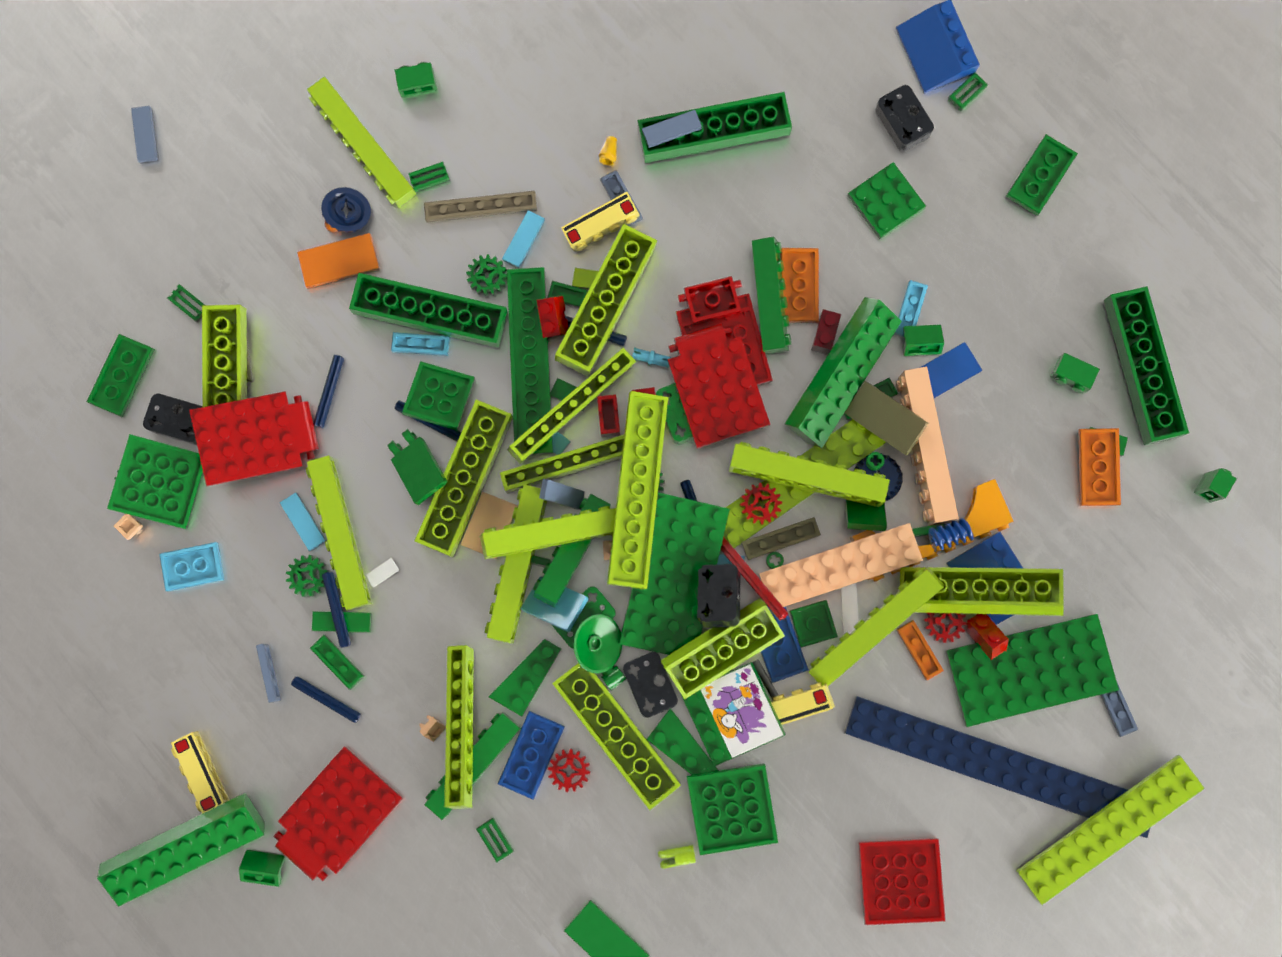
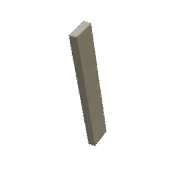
(480, 206)

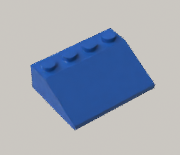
(938, 46)
(989, 553)

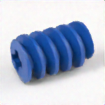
(949, 533)

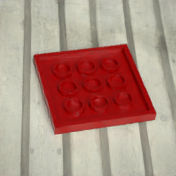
(901, 881)

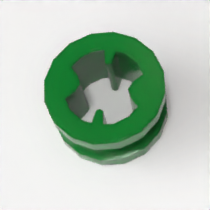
(870, 465)
(777, 555)

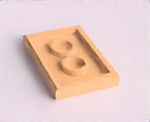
(489, 513)

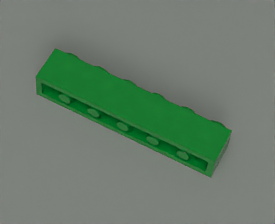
(770, 295)
(565, 561)
(484, 753)

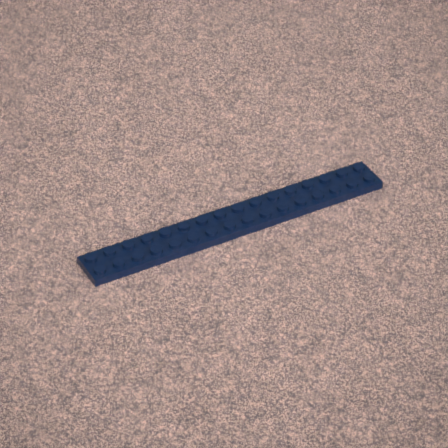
(980, 759)

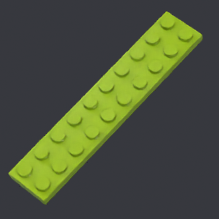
(843, 447)
(637, 490)
(1110, 829)

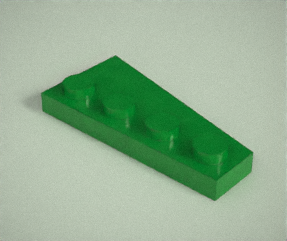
(523, 683)
(679, 745)

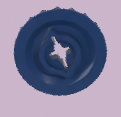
(356, 203)
(890, 470)

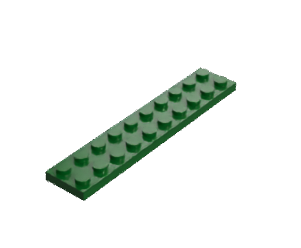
(528, 352)

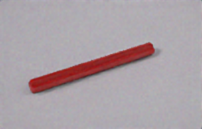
(753, 580)

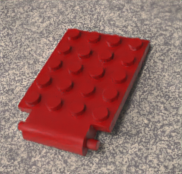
(718, 303)
(716, 385)
(253, 437)
(335, 816)

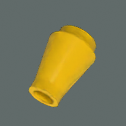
(608, 152)

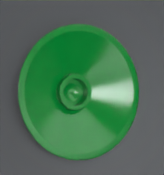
(597, 643)

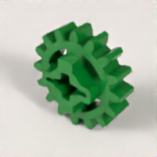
(479, 277)
(302, 582)

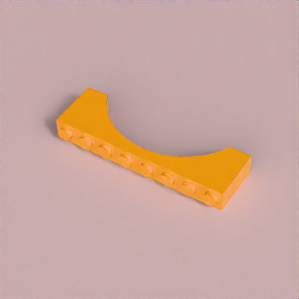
(984, 515)

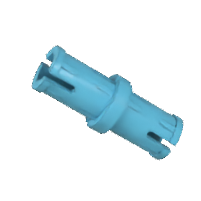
(651, 357)

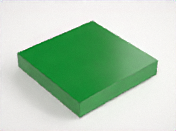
(865, 516)
(813, 623)

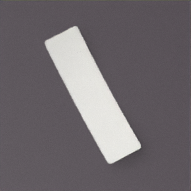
(382, 572)
(849, 607)

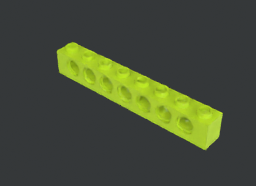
(459, 727)

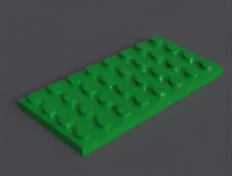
(683, 541)
(1035, 671)

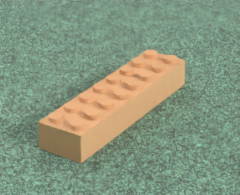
(929, 449)
(843, 565)

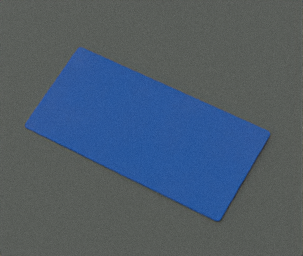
(952, 369)

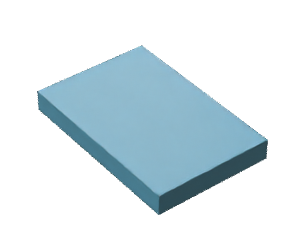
(191, 566)
(564, 613)

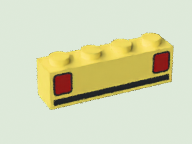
(600, 222)
(803, 703)
(199, 771)

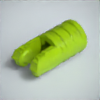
(682, 855)

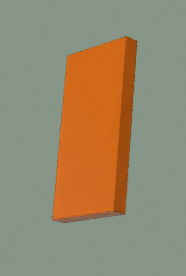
(338, 260)
(801, 283)
(1099, 467)

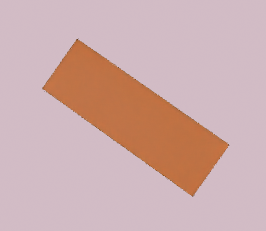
(919, 650)

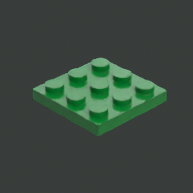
(886, 200)
(438, 395)

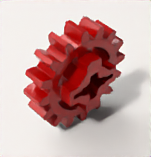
(765, 511)
(944, 630)
(568, 779)

